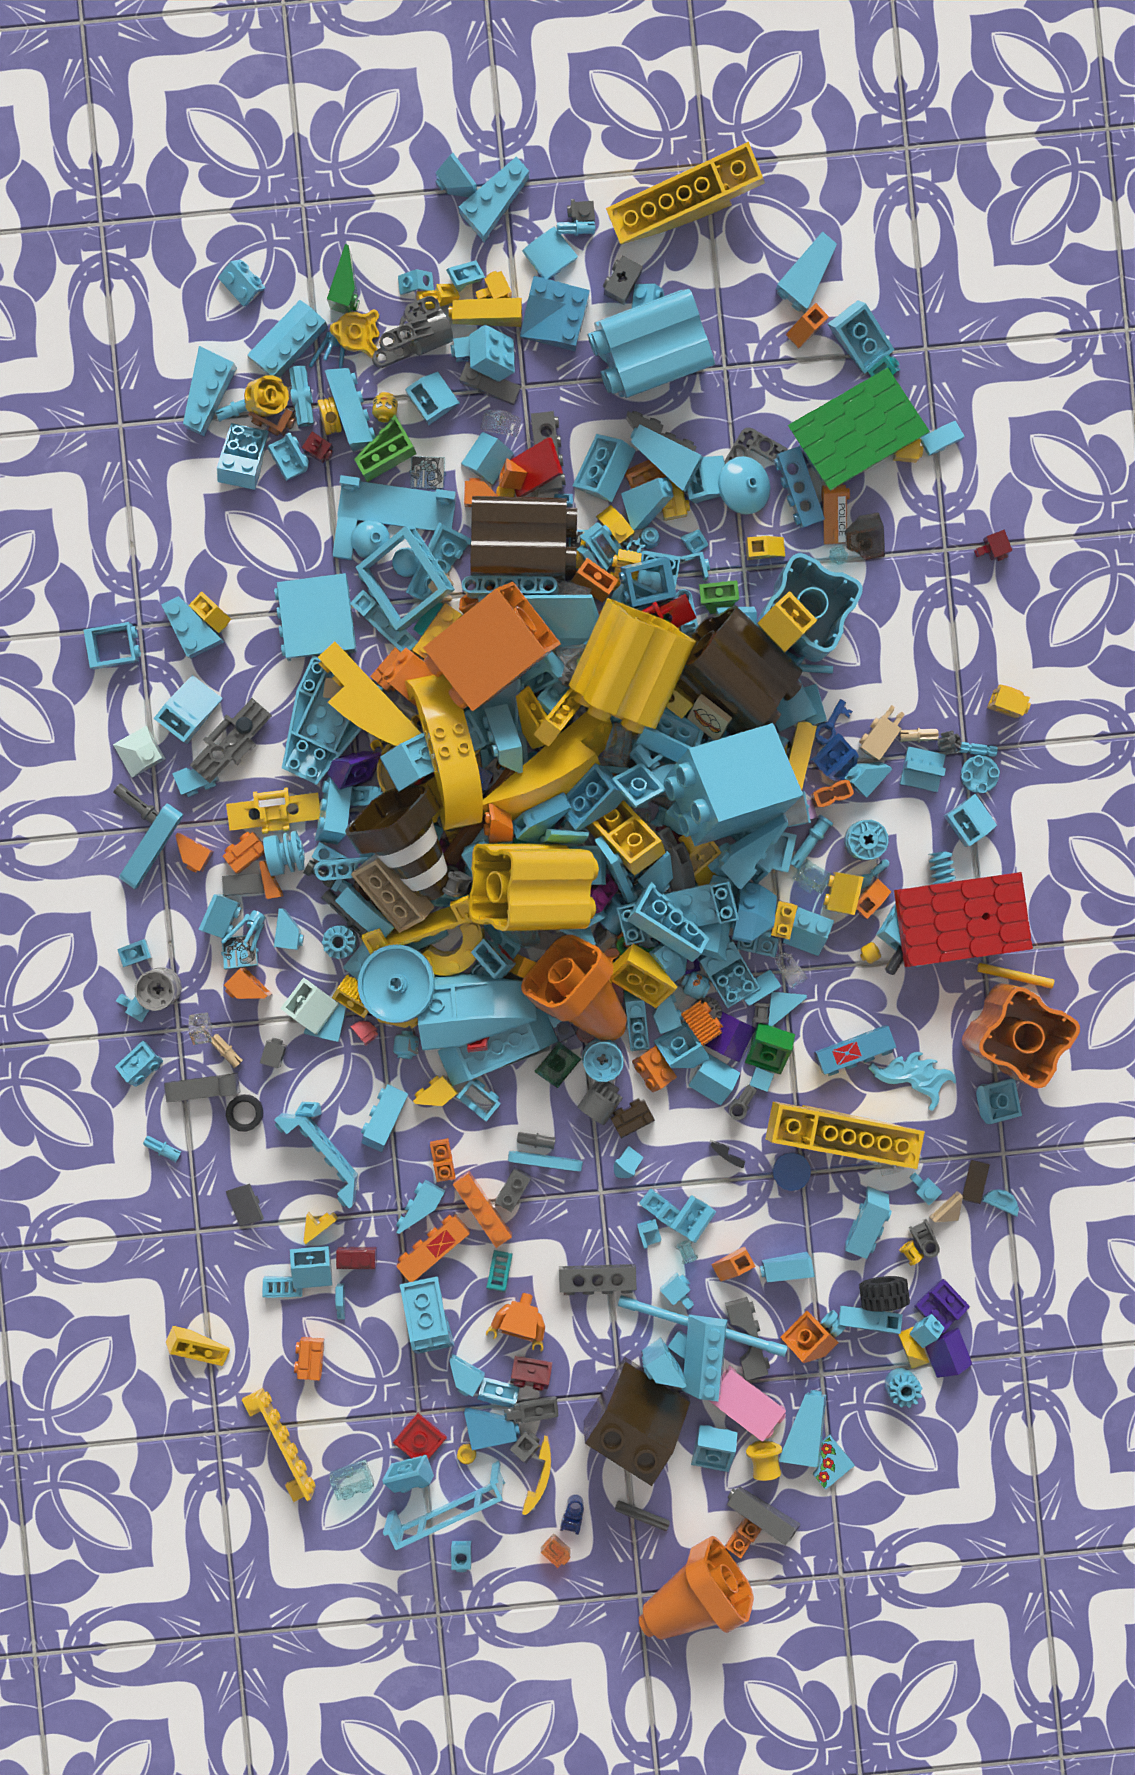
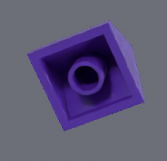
(733, 1039)
(949, 1354)

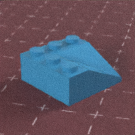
(554, 313)

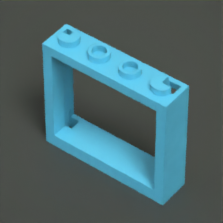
(429, 563)

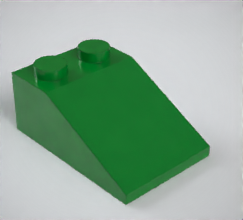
(343, 290)

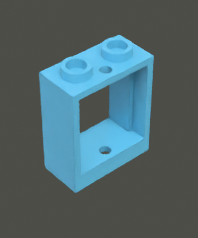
(92, 647)

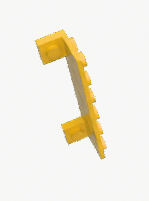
(433, 924)
(302, 1485)

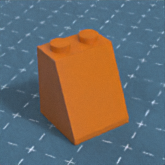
(405, 667)

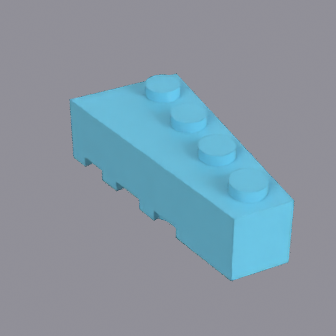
(493, 199)
(208, 385)
(667, 924)
(716, 932)

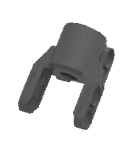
(421, 334)

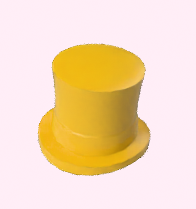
(765, 1459)

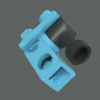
(325, 853)

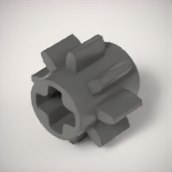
(949, 742)

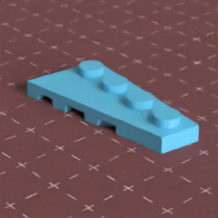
(446, 548)

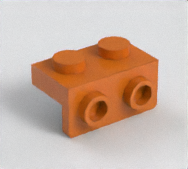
(654, 1069)

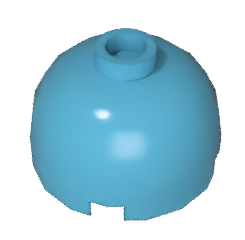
(368, 537)

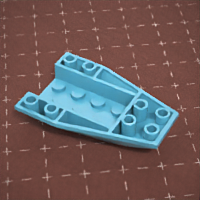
(316, 728)
(472, 1009)

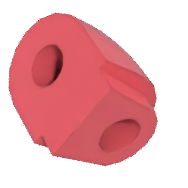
(365, 1031)

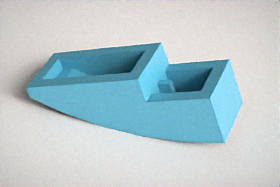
(363, 911)

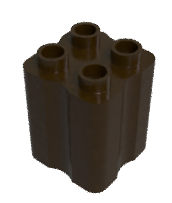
(522, 537)
(739, 670)

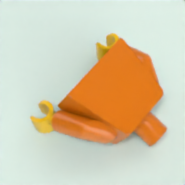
(520, 1321)

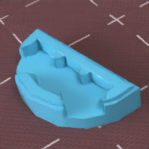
(1002, 1200)

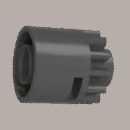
(600, 1101)

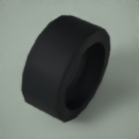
(244, 1127)

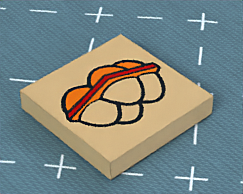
(709, 717)

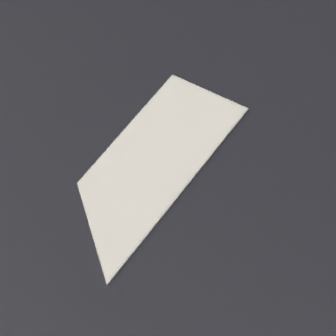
(531, 1055)

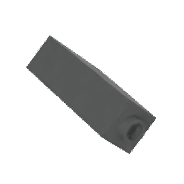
(763, 1515)

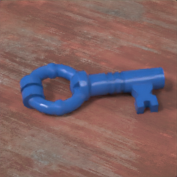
(839, 709)

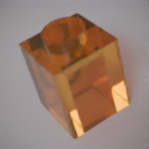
(556, 1551)

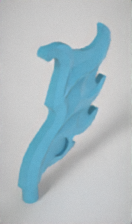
(916, 1072)

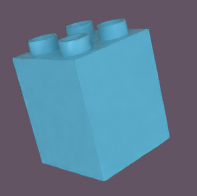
(732, 785)

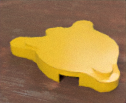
(356, 331)

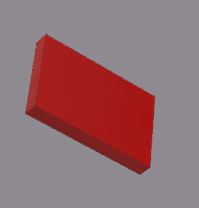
(540, 463)

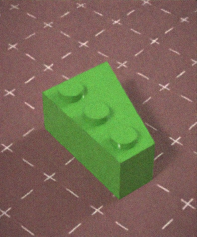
(385, 451)

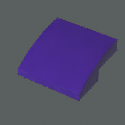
(943, 1304)

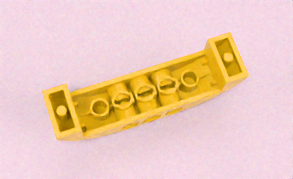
(449, 751)

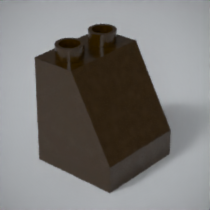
(636, 1421)

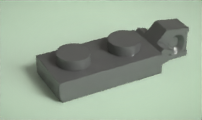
(533, 1410)

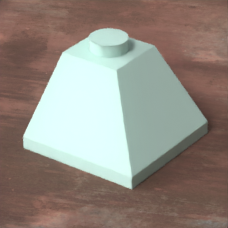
(139, 751)

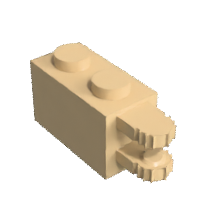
(881, 735)

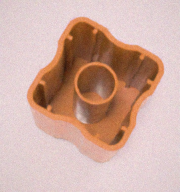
(1020, 1034)

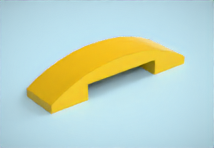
(533, 1497)

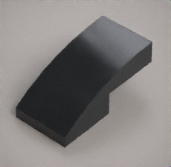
(723, 1150)

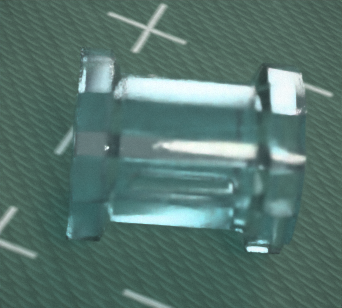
(686, 1251)

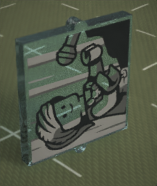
(427, 472)

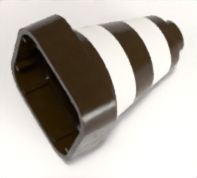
(404, 838)

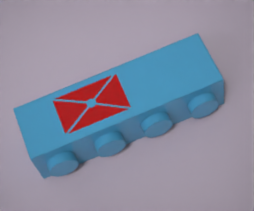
(855, 1050)

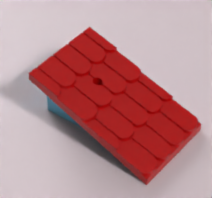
(963, 919)

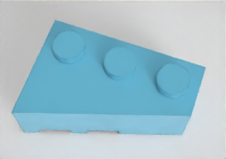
(190, 628)

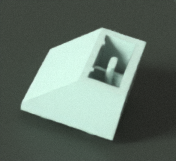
(310, 1006)

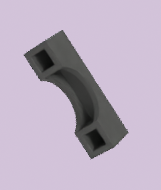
(753, 1361)

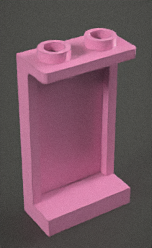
(748, 1405)

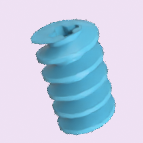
(942, 867)

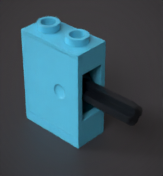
(890, 934)

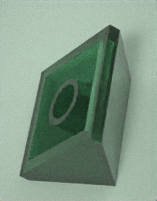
(557, 1064)

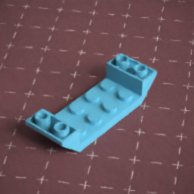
(412, 760)
(699, 904)
(501, 1050)
(346, 1172)

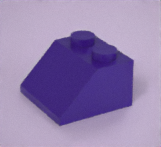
(353, 768)

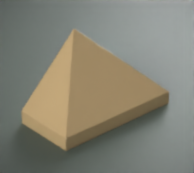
(949, 1210)

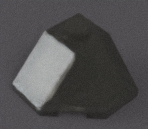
(866, 536)

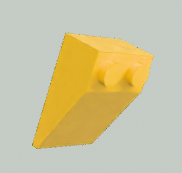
(843, 893)
(642, 976)

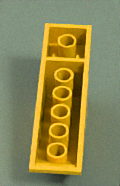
(687, 195)
(363, 700)
(553, 768)
(628, 837)
(844, 1135)

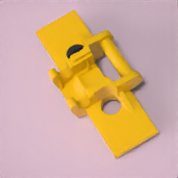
(272, 818)

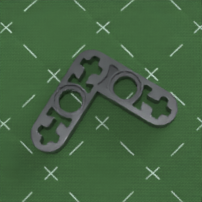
(754, 445)

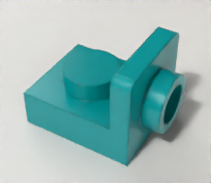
(886, 362)

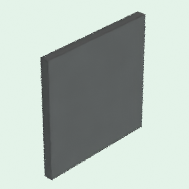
(245, 1204)

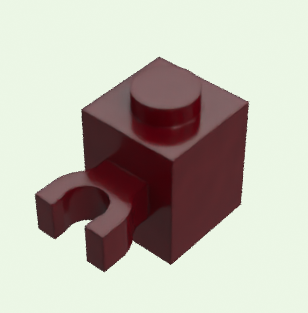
(318, 447)
(996, 545)

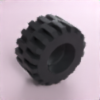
(884, 1293)

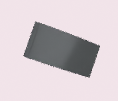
(242, 884)

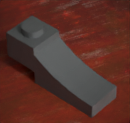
(502, 390)

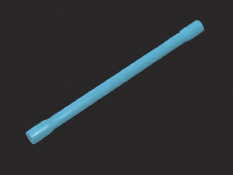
(635, 1305)

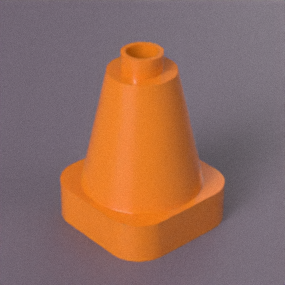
(576, 988)
(700, 1595)

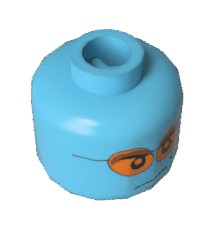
(695, 985)

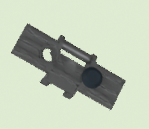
(236, 744)

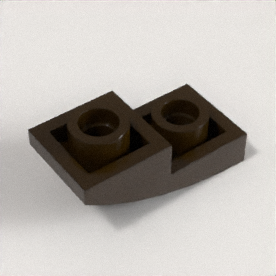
(975, 1181)

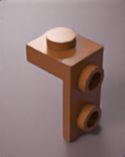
(286, 422)

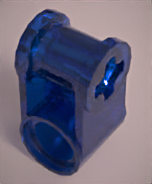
(572, 1517)

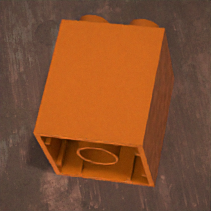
(490, 647)

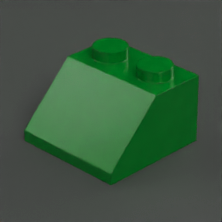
(770, 1048)

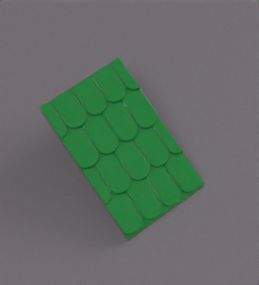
(858, 429)

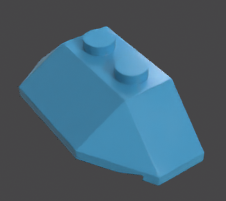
(756, 912)

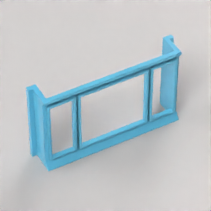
(395, 1529)

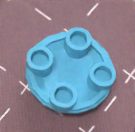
(980, 774)

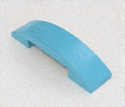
(370, 611)

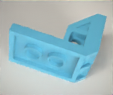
(426, 1316)

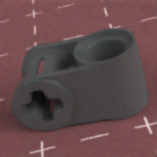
(458, 884)
(924, 1235)

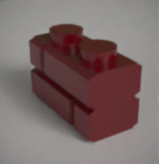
(356, 1258)

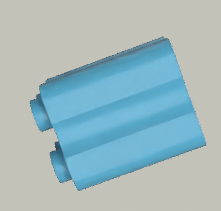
(651, 344)
(824, 594)

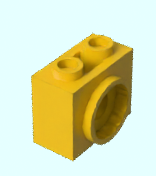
(1009, 701)

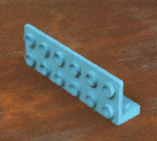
(395, 504)

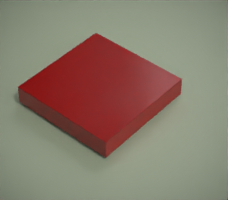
(419, 1438)

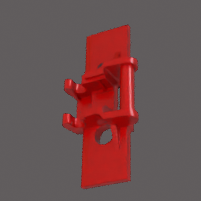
(678, 608)

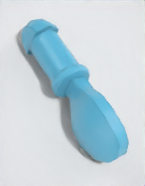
(874, 872)

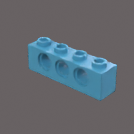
(814, 512)

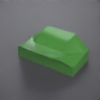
(718, 595)

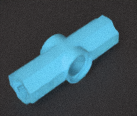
(301, 396)

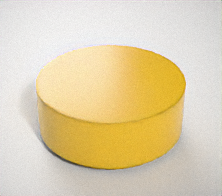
(466, 1454)

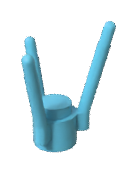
(254, 922)

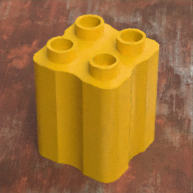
(630, 666)
(532, 886)

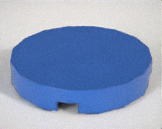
(791, 1171)

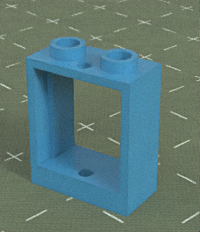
(666, 580)

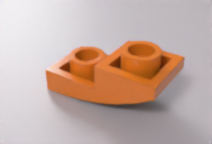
(442, 1160)
(742, 1537)

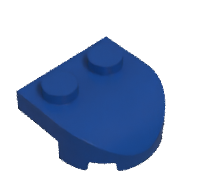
(836, 758)

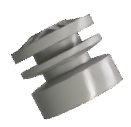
(150, 996)

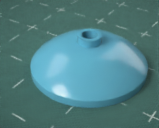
(736, 486)

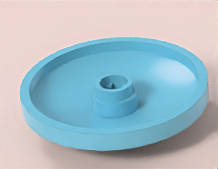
(396, 983)

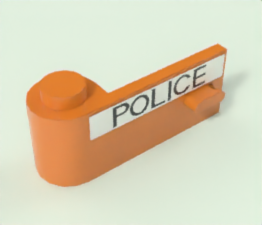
(835, 513)

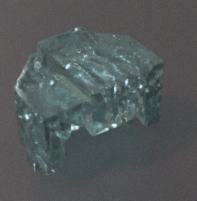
(811, 877)

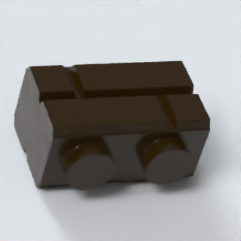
(632, 1117)

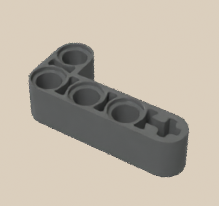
(202, 1087)

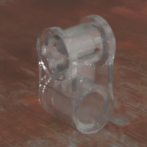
(792, 971)

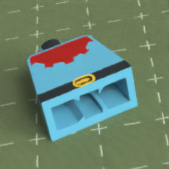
(496, 961)

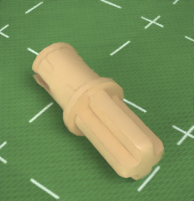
(919, 735)
(226, 1051)

